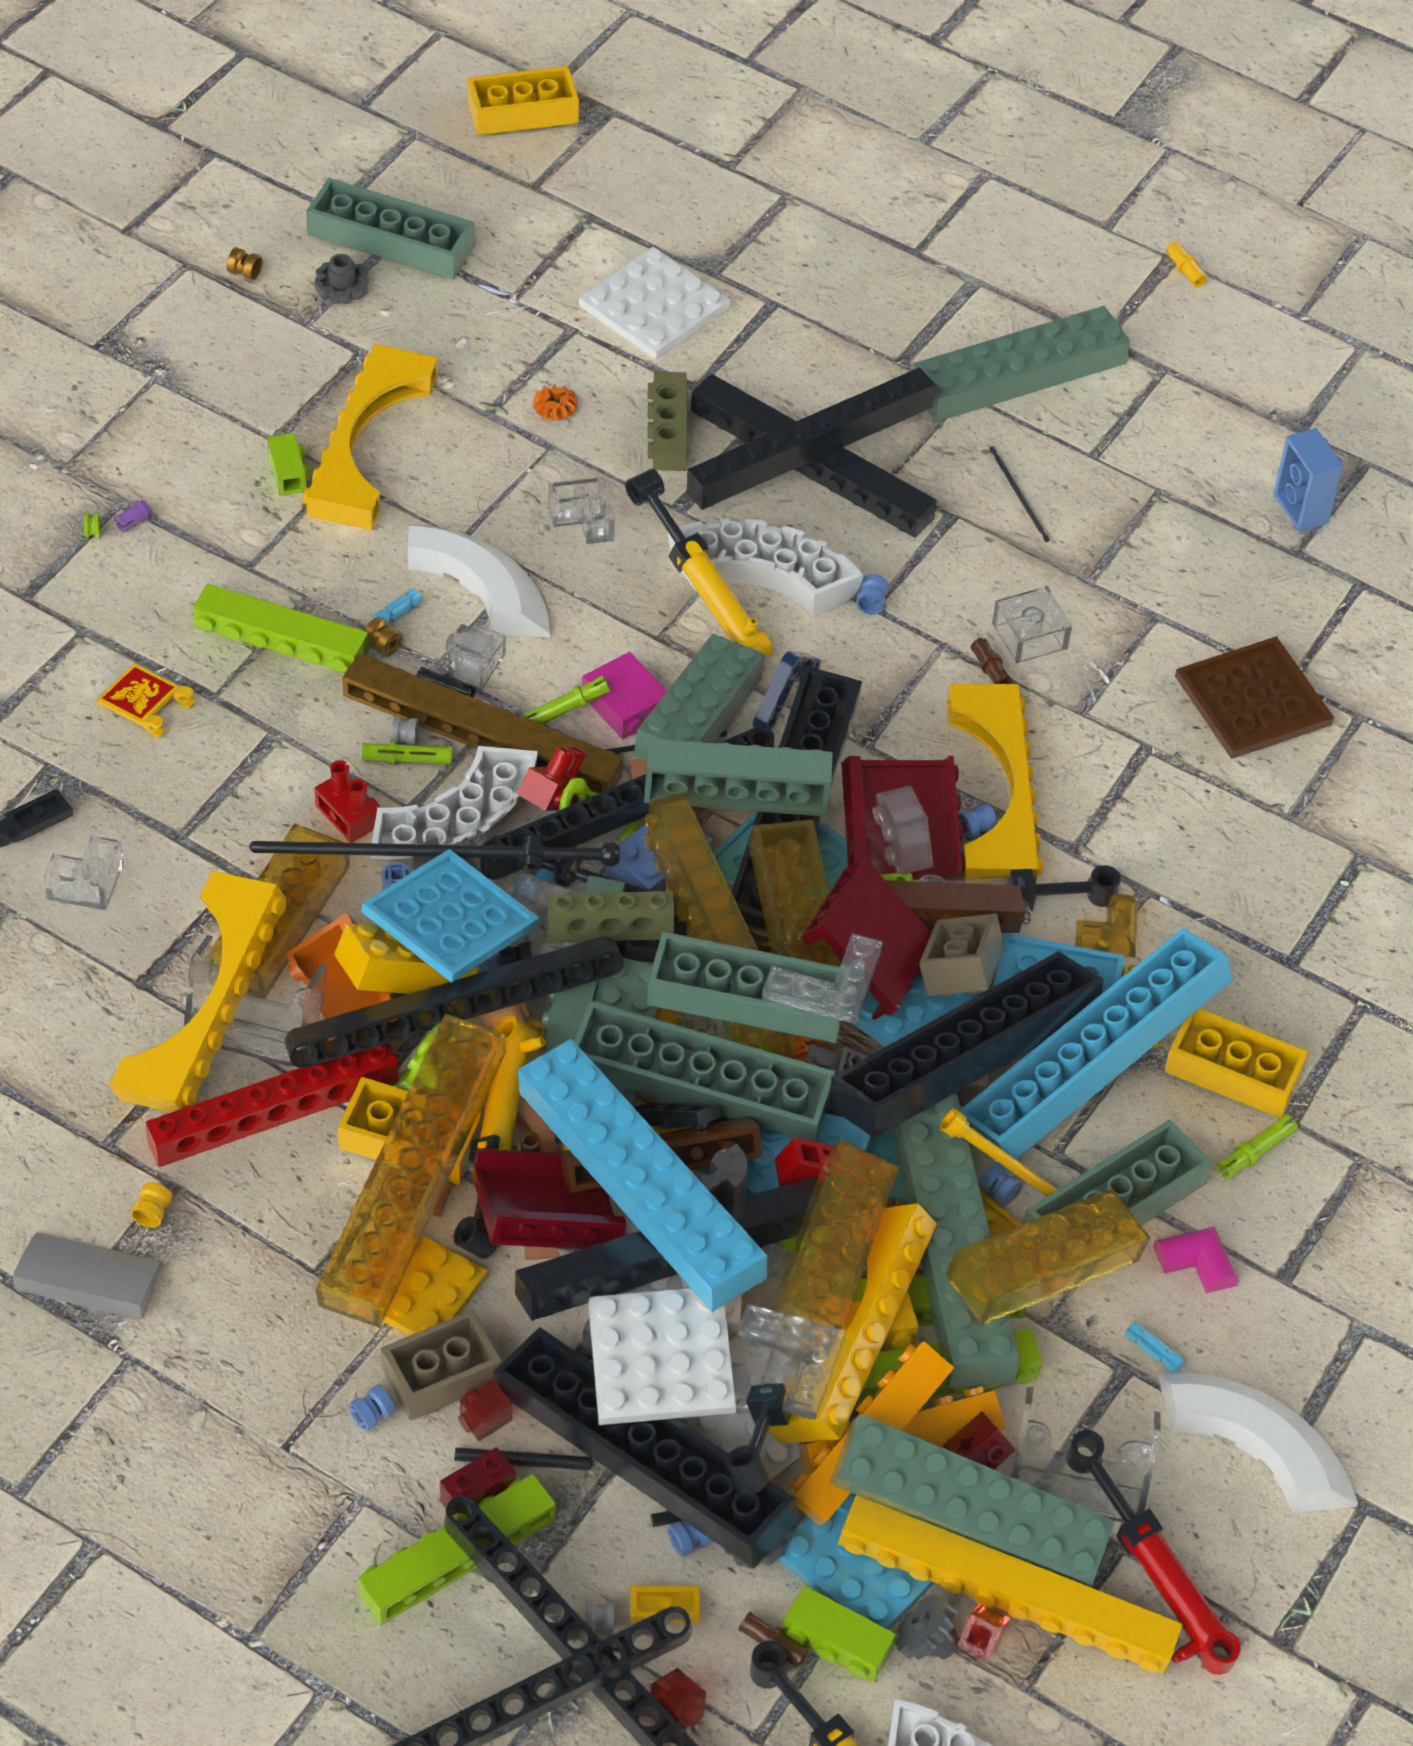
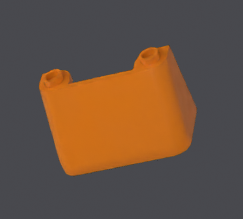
(339, 992)

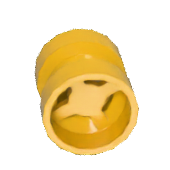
(150, 1207)

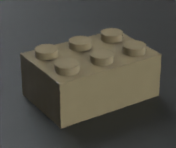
(962, 955)
(440, 1364)

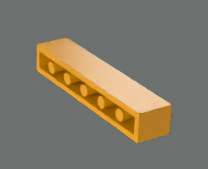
(895, 1404)
(932, 1423)

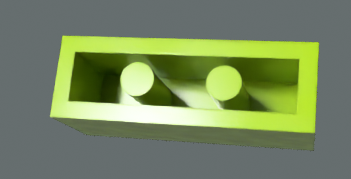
(838, 1634)

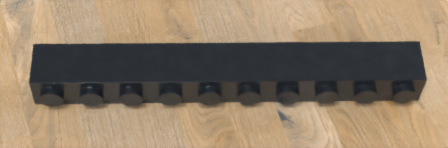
(810, 438)
(837, 471)
(635, 1262)

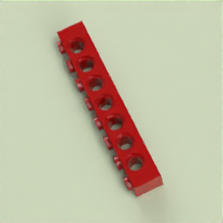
(266, 1104)

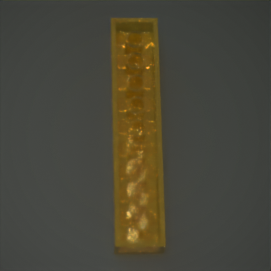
(703, 896)
(411, 1171)

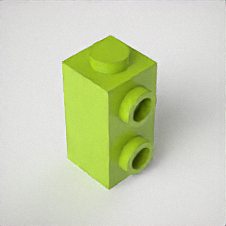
(287, 464)

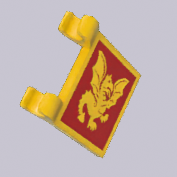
(141, 695)

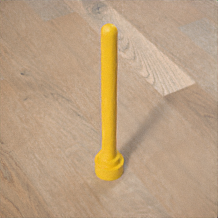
(955, 1125)

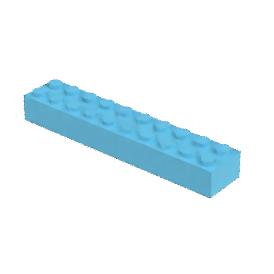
(1098, 1043)
(643, 1175)

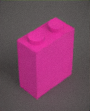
(631, 696)

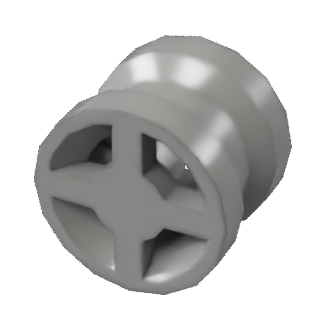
(404, 730)
(600, 1617)

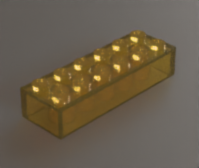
(307, 885)
(790, 887)
(835, 1236)
(1047, 1256)

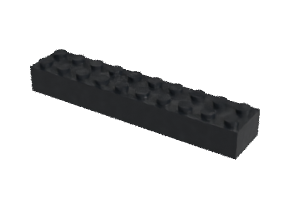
(816, 721)
(962, 1045)
(654, 1456)

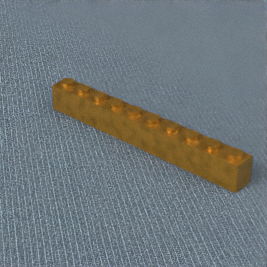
(470, 719)

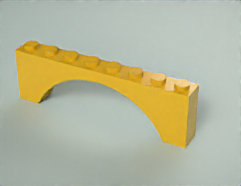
(337, 486)
(995, 719)
(174, 1070)
(891, 1267)

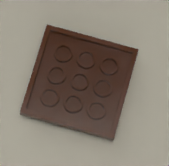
(1254, 697)

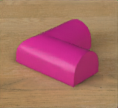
(1198, 1250)

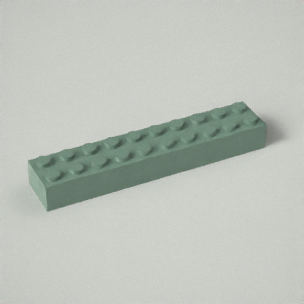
(944, 1182)

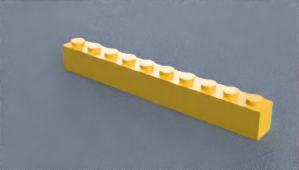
(1010, 1584)

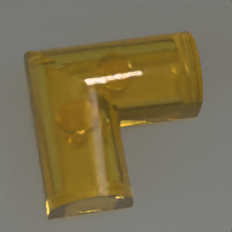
(1114, 935)

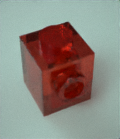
(485, 1410)
(983, 1632)
(680, 1697)

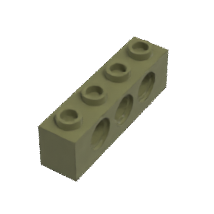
(669, 421)
(614, 915)

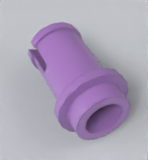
(133, 515)

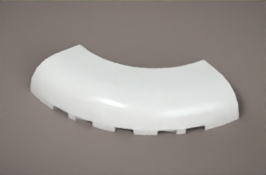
(778, 561)

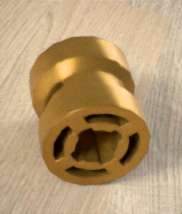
(246, 264)
(383, 637)

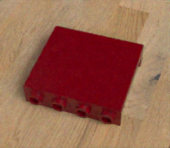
(936, 791)
(869, 907)
(532, 1207)

